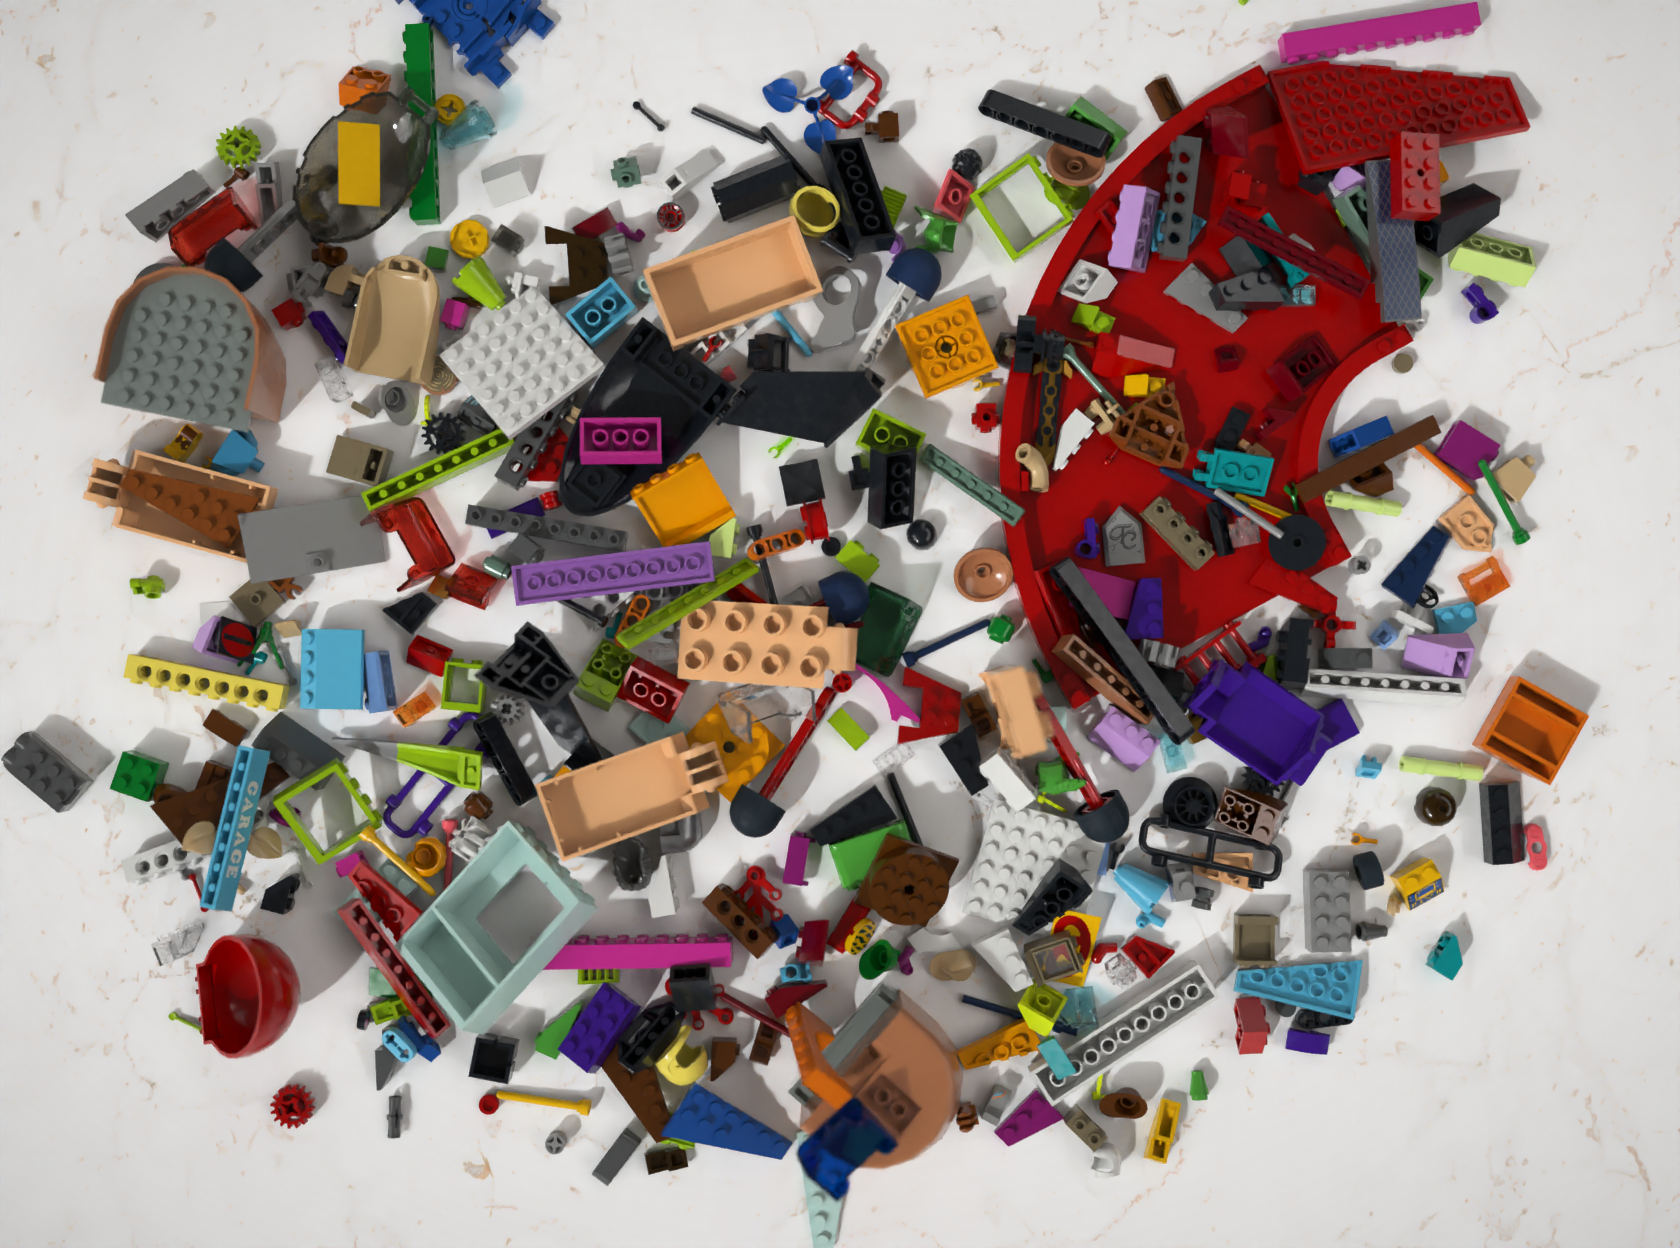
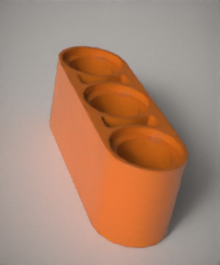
(784, 541)
(633, 610)

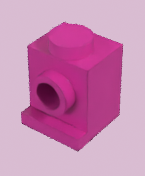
(347, 864)

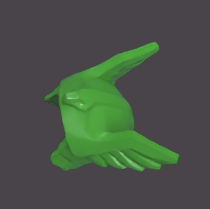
(939, 232)
(1055, 777)

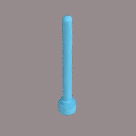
(792, 333)

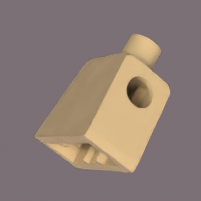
(1515, 477)

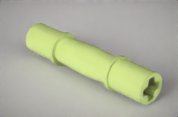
(1363, 503)
(1441, 768)

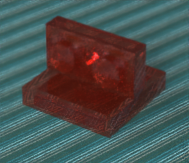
(471, 586)

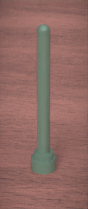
(1069, 354)

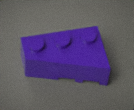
(1145, 611)

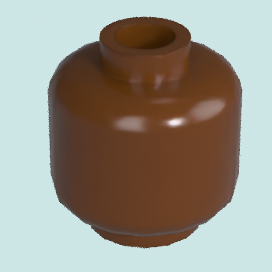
(478, 805)

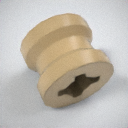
(571, 418)

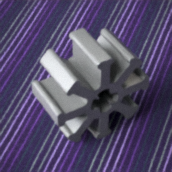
(618, 254)
(1158, 653)

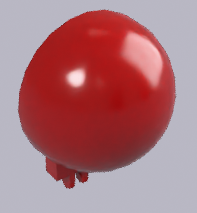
(246, 995)

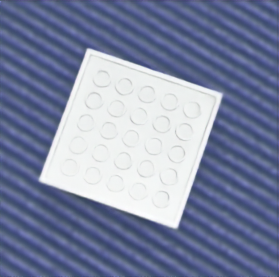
(522, 362)
(1018, 854)

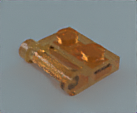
(1486, 587)

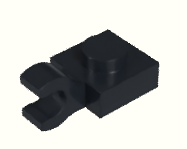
(858, 477)

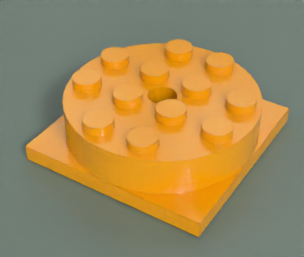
(950, 325)
(746, 759)

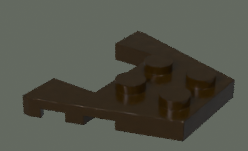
(585, 264)

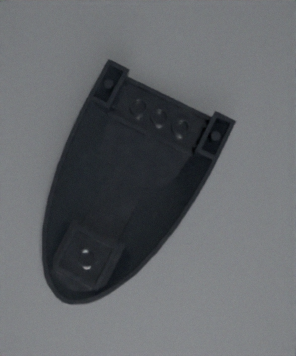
(642, 381)

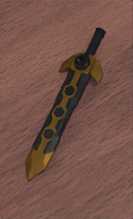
(1049, 404)

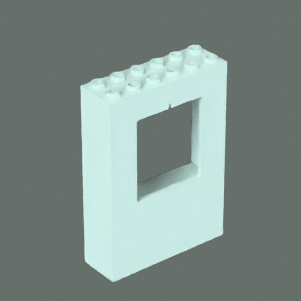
(458, 955)

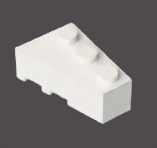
(1003, 956)

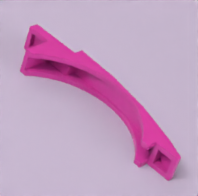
(896, 705)

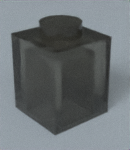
(508, 240)

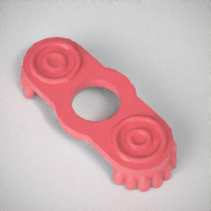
(1534, 833)

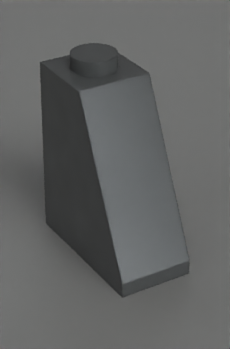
(1345, 658)

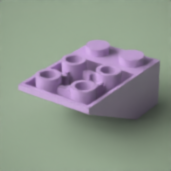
(1439, 654)

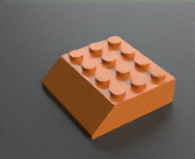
(1530, 730)

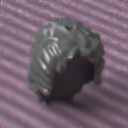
(632, 865)

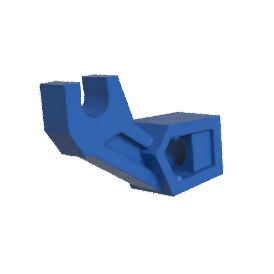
(425, 1045)

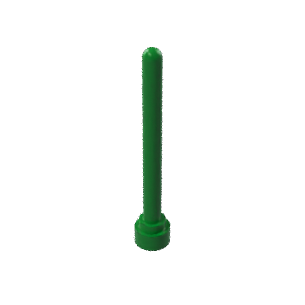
(1519, 534)

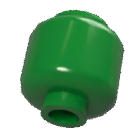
(1001, 629)

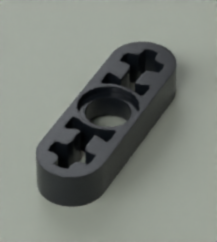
(1310, 1024)

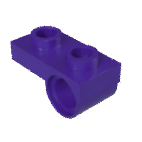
(1478, 300)
(1090, 532)

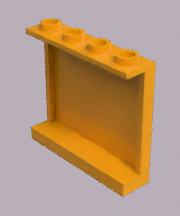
(683, 502)

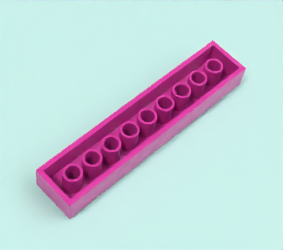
(643, 952)

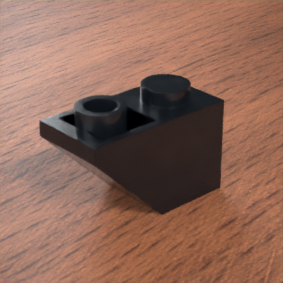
(280, 896)

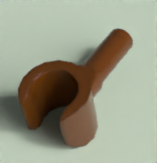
(240, 173)

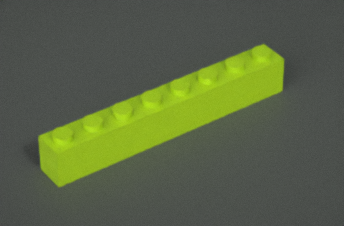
(438, 470)

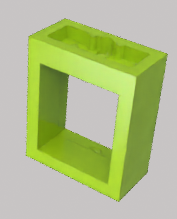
(446, 702)

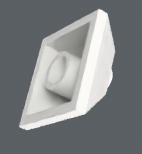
(1088, 282)

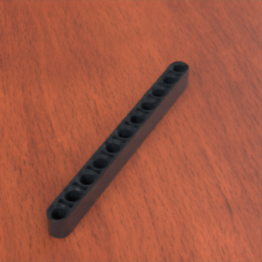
(1122, 650)

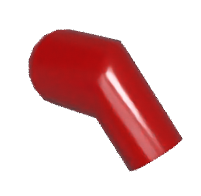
(1101, 950)

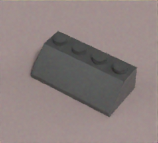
(296, 748)

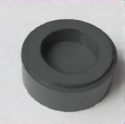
(1284, 1009)

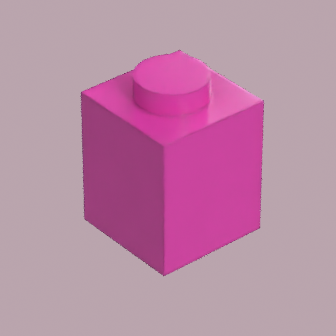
(454, 314)

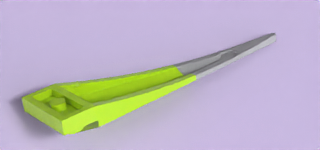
(448, 763)

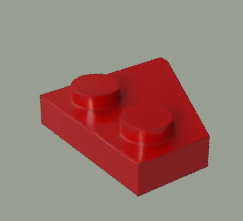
(1146, 954)

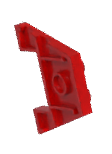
(938, 709)

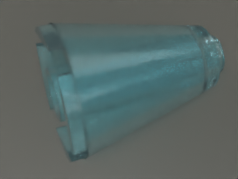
(468, 127)

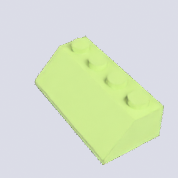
(1494, 259)

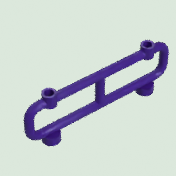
(422, 824)

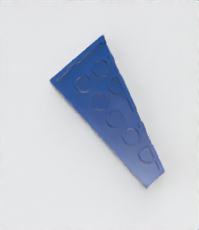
(717, 1123)

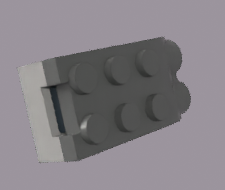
(46, 771)

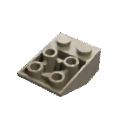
(359, 461)

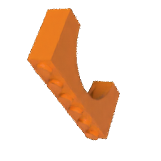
(809, 1039)

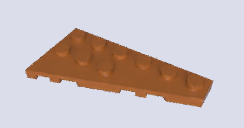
(196, 505)

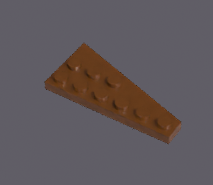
(207, 803)

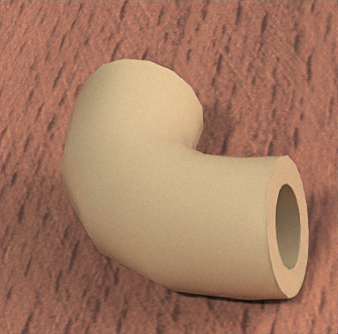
(1036, 467)

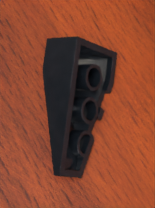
(1057, 893)

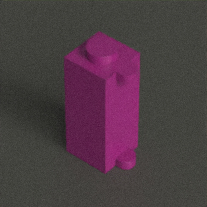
(797, 858)

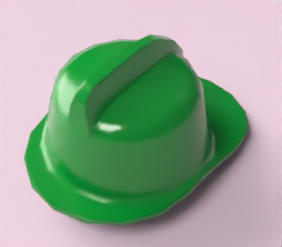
(878, 959)

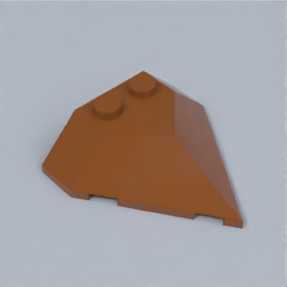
(1153, 430)

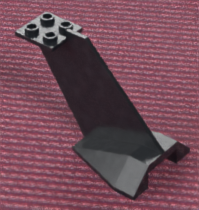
(803, 403)
(541, 676)

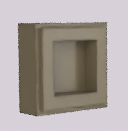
(363, 410)

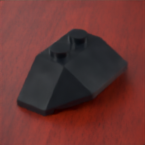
(649, 1036)

